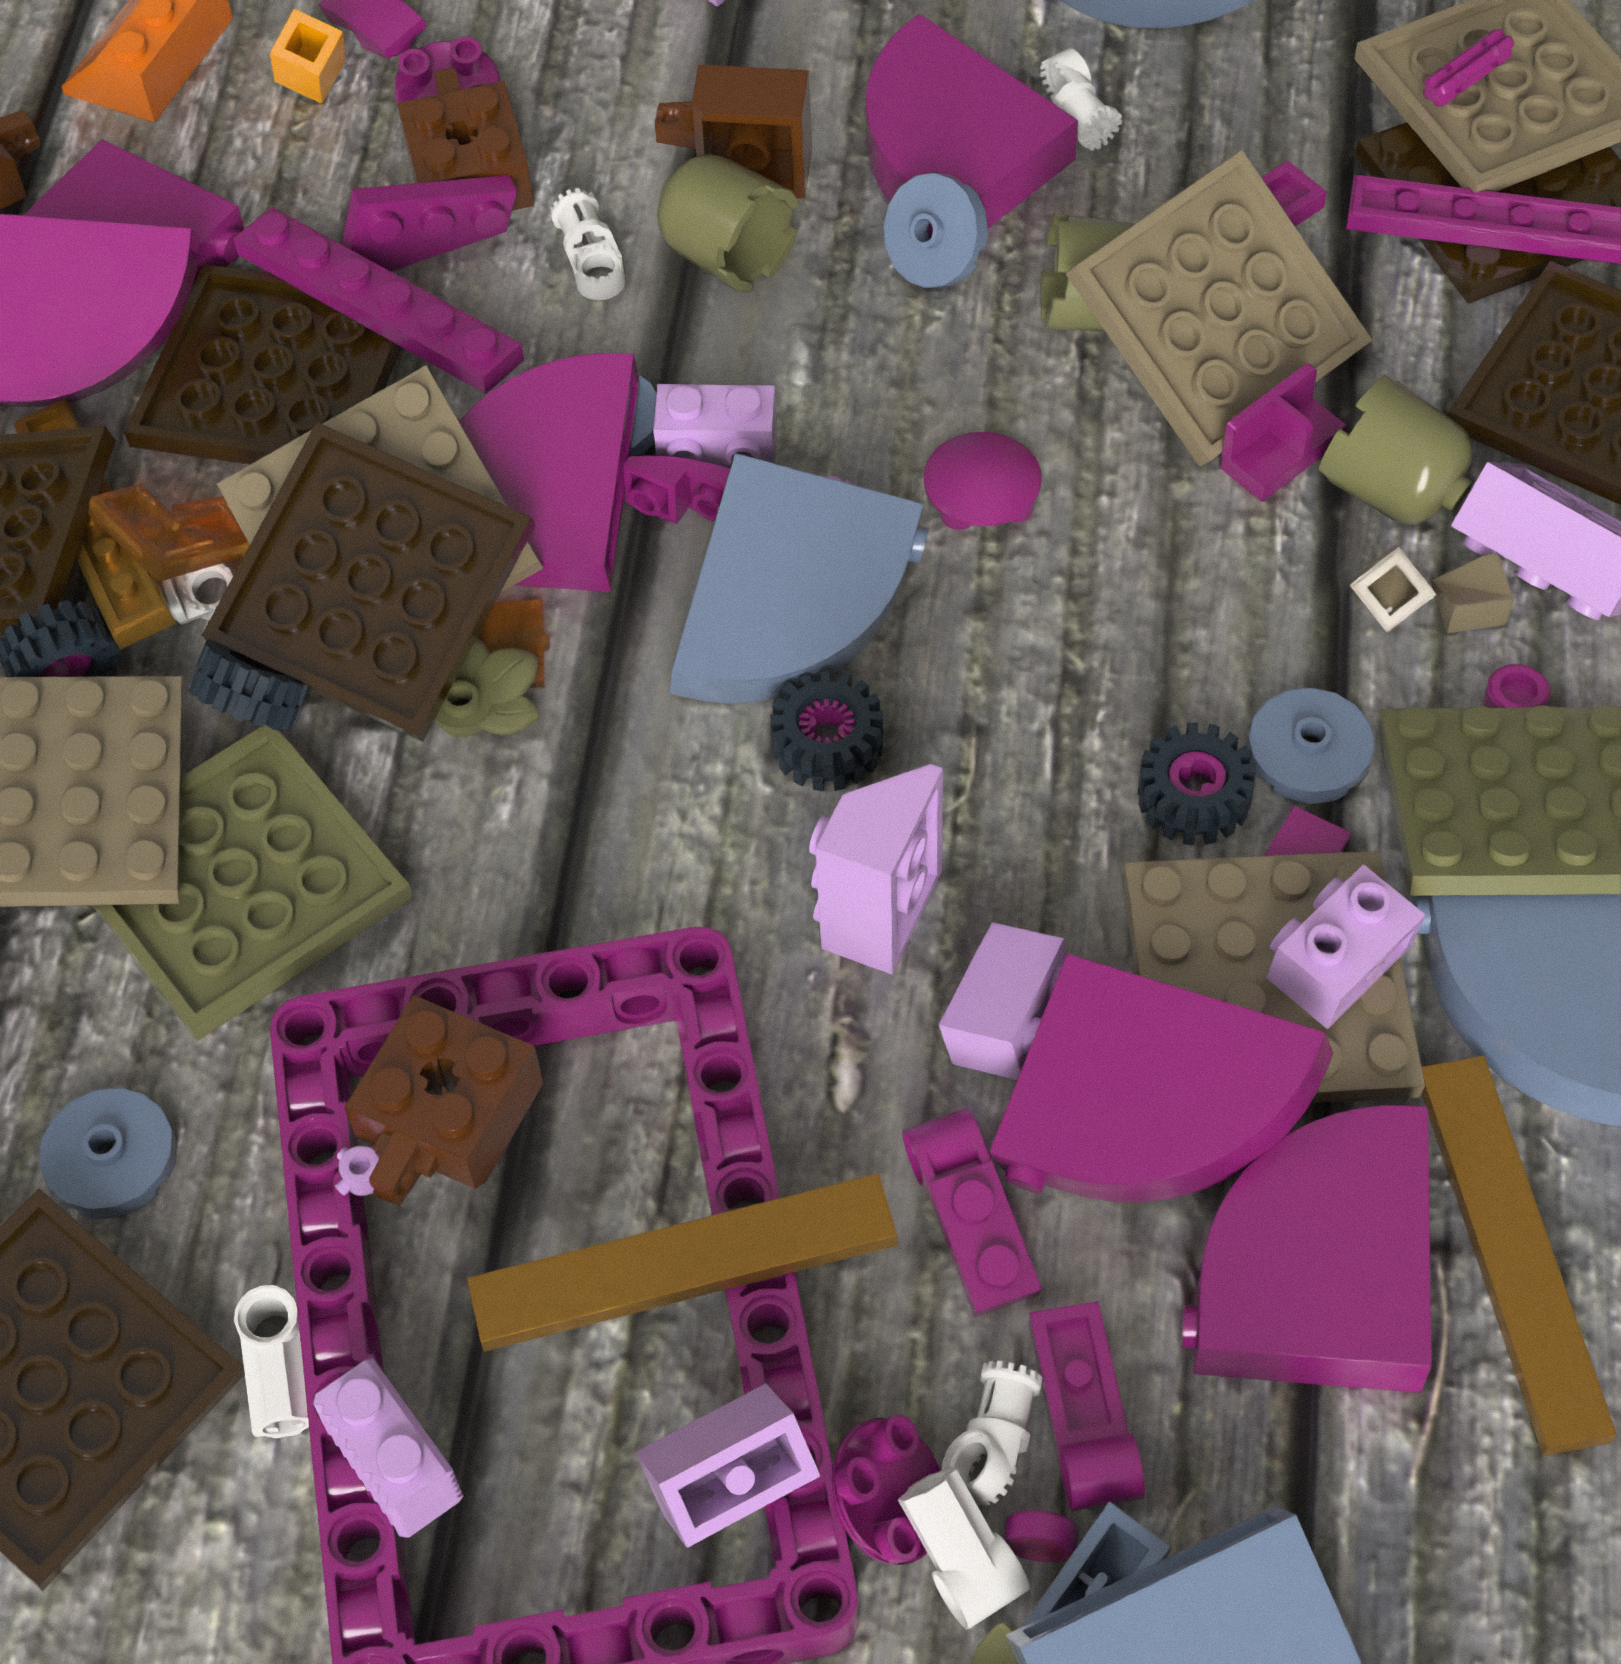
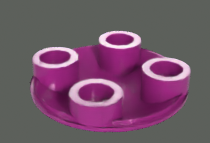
(417, 67)
(982, 480)
(869, 1476)

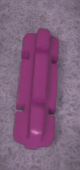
(1468, 67)

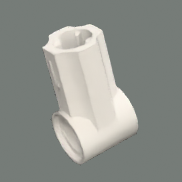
(272, 1363)
(972, 1564)

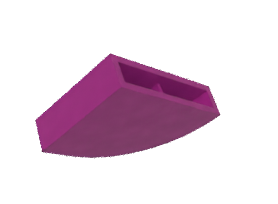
(959, 114)
(127, 189)
(85, 303)
(558, 455)
(1151, 1088)
(1323, 1259)

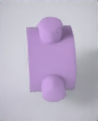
(355, 1169)

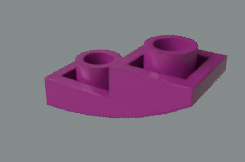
(379, 25)
(672, 485)

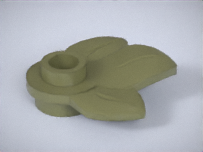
(493, 693)

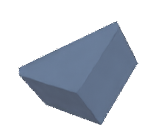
(1107, 1553)

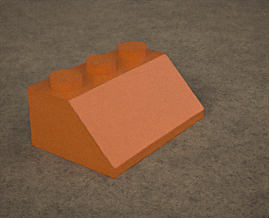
(148, 54)

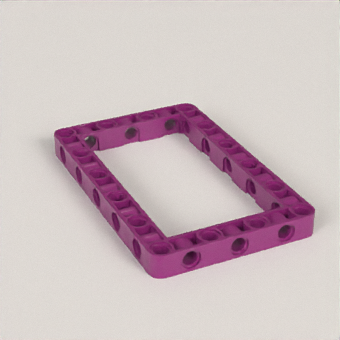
(624, 988)

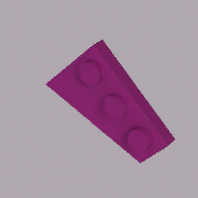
(426, 219)

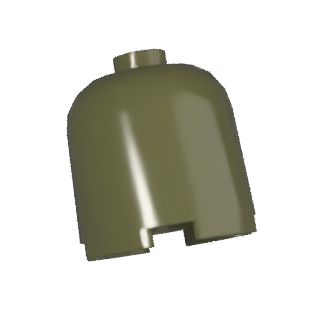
(727, 219)
(1074, 241)
(1401, 456)

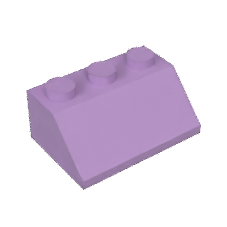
(1548, 535)
(878, 866)

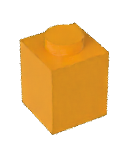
(308, 56)

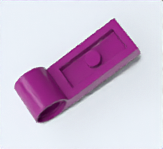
(971, 1211)
(1085, 1407)

